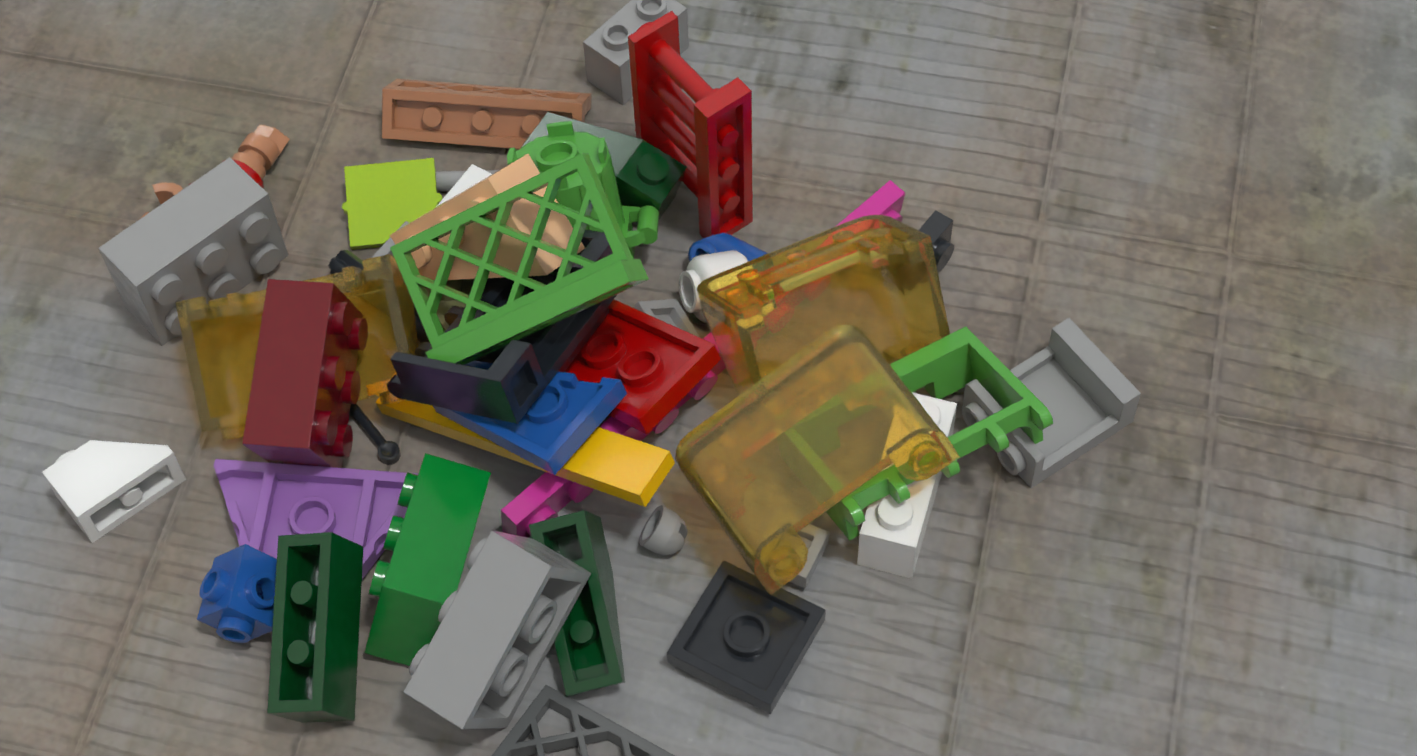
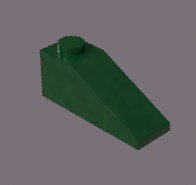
(640, 169)
(590, 636)

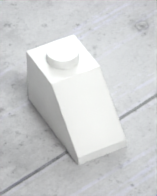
(112, 482)

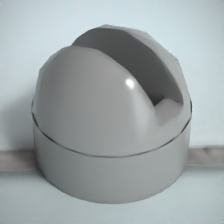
(664, 532)

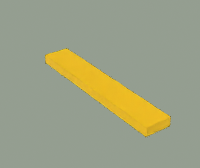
(602, 462)

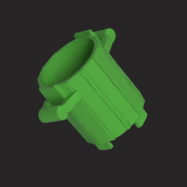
(565, 143)

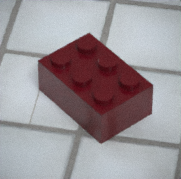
(305, 375)

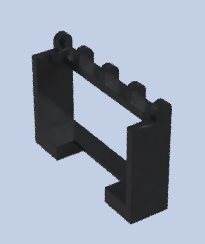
(516, 375)

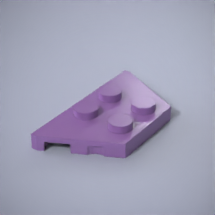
(306, 499)

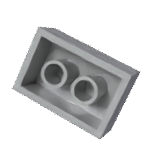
(195, 245)
(495, 631)

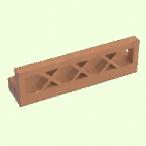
(472, 112)

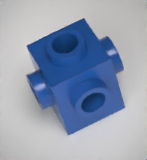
(239, 594)

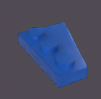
(554, 423)

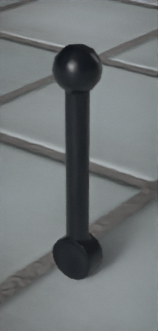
(388, 451)

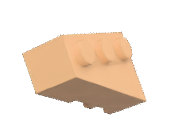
(476, 235)

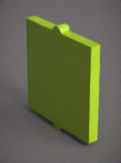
(385, 197)

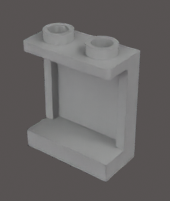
(1080, 391)

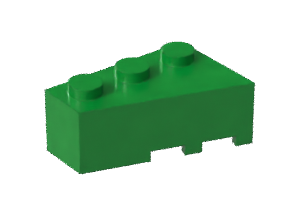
(426, 556)

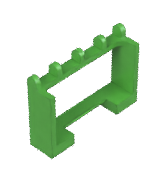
(944, 369)

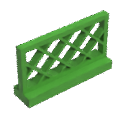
(536, 309)

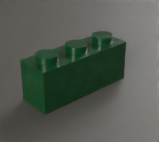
(315, 628)

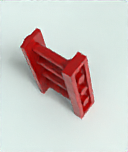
(720, 118)

